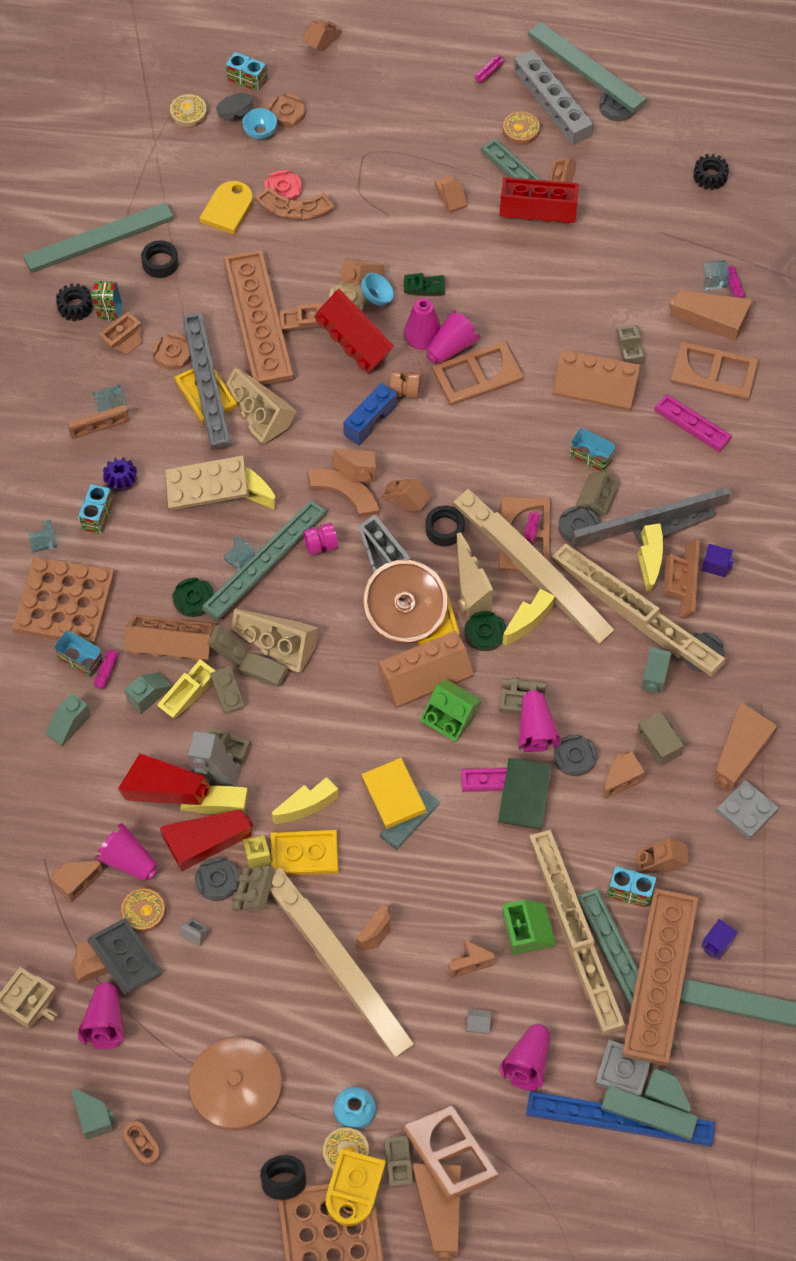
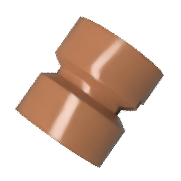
(405, 384)

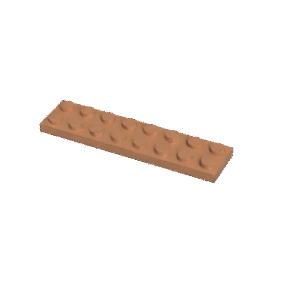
(258, 317)
(660, 977)

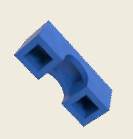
(360, 421)

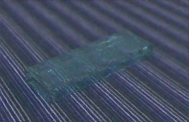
(400, 833)

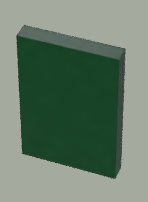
(525, 793)

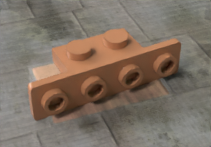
(682, 577)

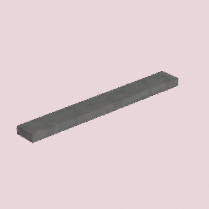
(206, 381)
(651, 516)

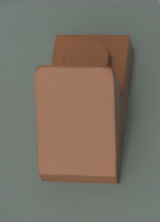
(451, 193)
(476, 959)

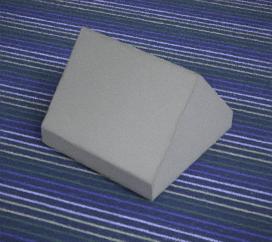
(194, 932)
(478, 1021)

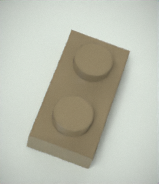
(227, 646)
(227, 689)

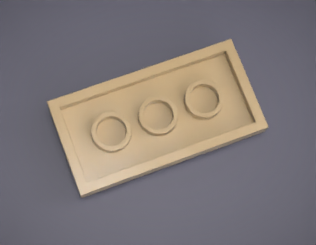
(207, 483)

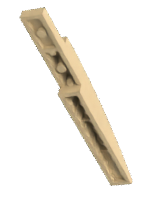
(534, 565)
(638, 611)
(576, 933)
(340, 964)

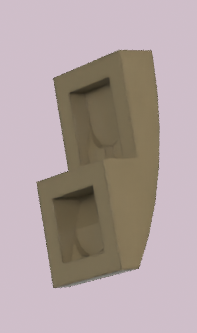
(630, 344)
(263, 668)
(236, 746)
(398, 1161)

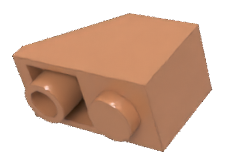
(321, 34)
(406, 494)
(662, 857)

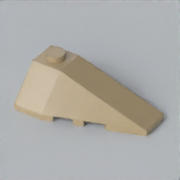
(263, 409)
(474, 585)
(283, 639)

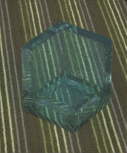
(716, 274)
(108, 398)
(43, 539)
(239, 553)

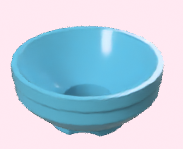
(259, 118)
(379, 287)
(354, 1119)

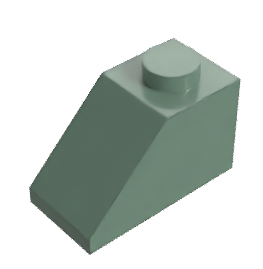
(656, 670)
(146, 691)
(68, 719)
(666, 1090)
(93, 1115)

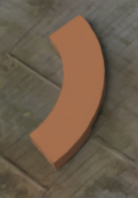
(292, 209)
(337, 482)

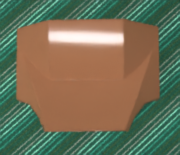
(123, 334)
(375, 930)
(87, 963)

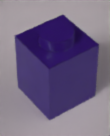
(718, 560)
(719, 939)

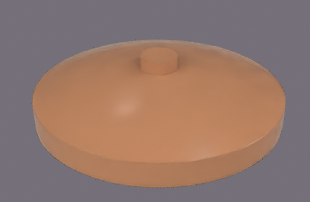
(404, 601)
(235, 1084)

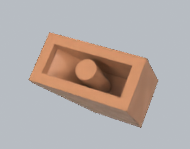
(355, 270)
(355, 464)
(623, 774)
(75, 877)

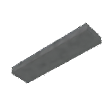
(680, 524)

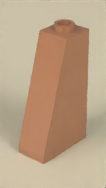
(711, 312)
(745, 742)
(439, 1213)

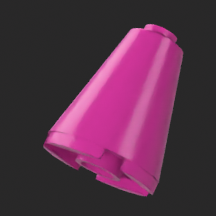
(421, 324)
(452, 338)
(536, 724)
(127, 855)
(103, 1019)
(528, 1059)

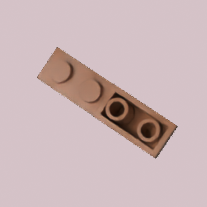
(300, 317)

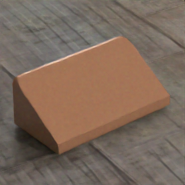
(562, 170)

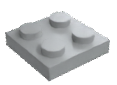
(747, 810)
(621, 1071)

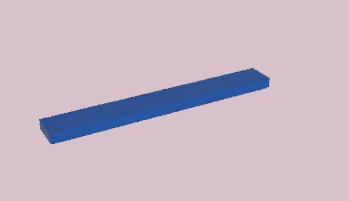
(590, 1114)

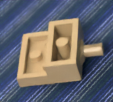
(27, 998)

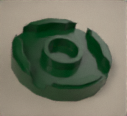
(191, 596)
(485, 631)

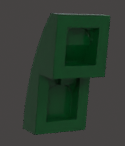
(424, 286)

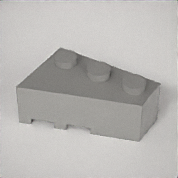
(380, 543)
(210, 760)

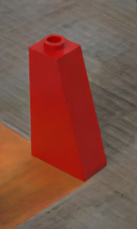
(163, 783)
(205, 836)

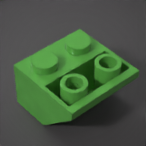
(450, 710)
(527, 926)

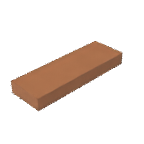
(98, 421)

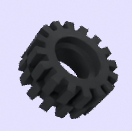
(712, 163)
(75, 311)

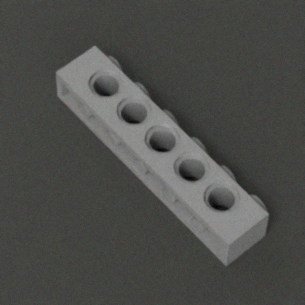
(553, 97)

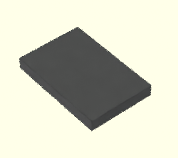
(124, 956)

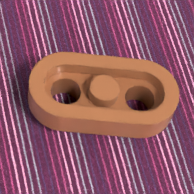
(142, 1143)

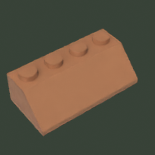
(596, 379)
(168, 637)
(420, 669)

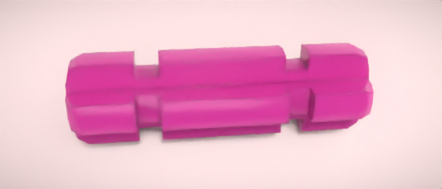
(489, 68)
(734, 283)
(531, 527)
(106, 669)

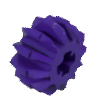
(120, 474)

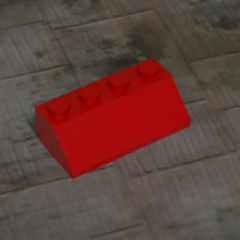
(539, 200)
(353, 331)

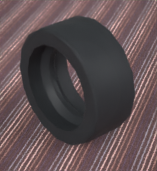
(156, 247)
(444, 512)
(279, 1165)

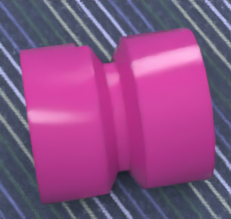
(320, 539)

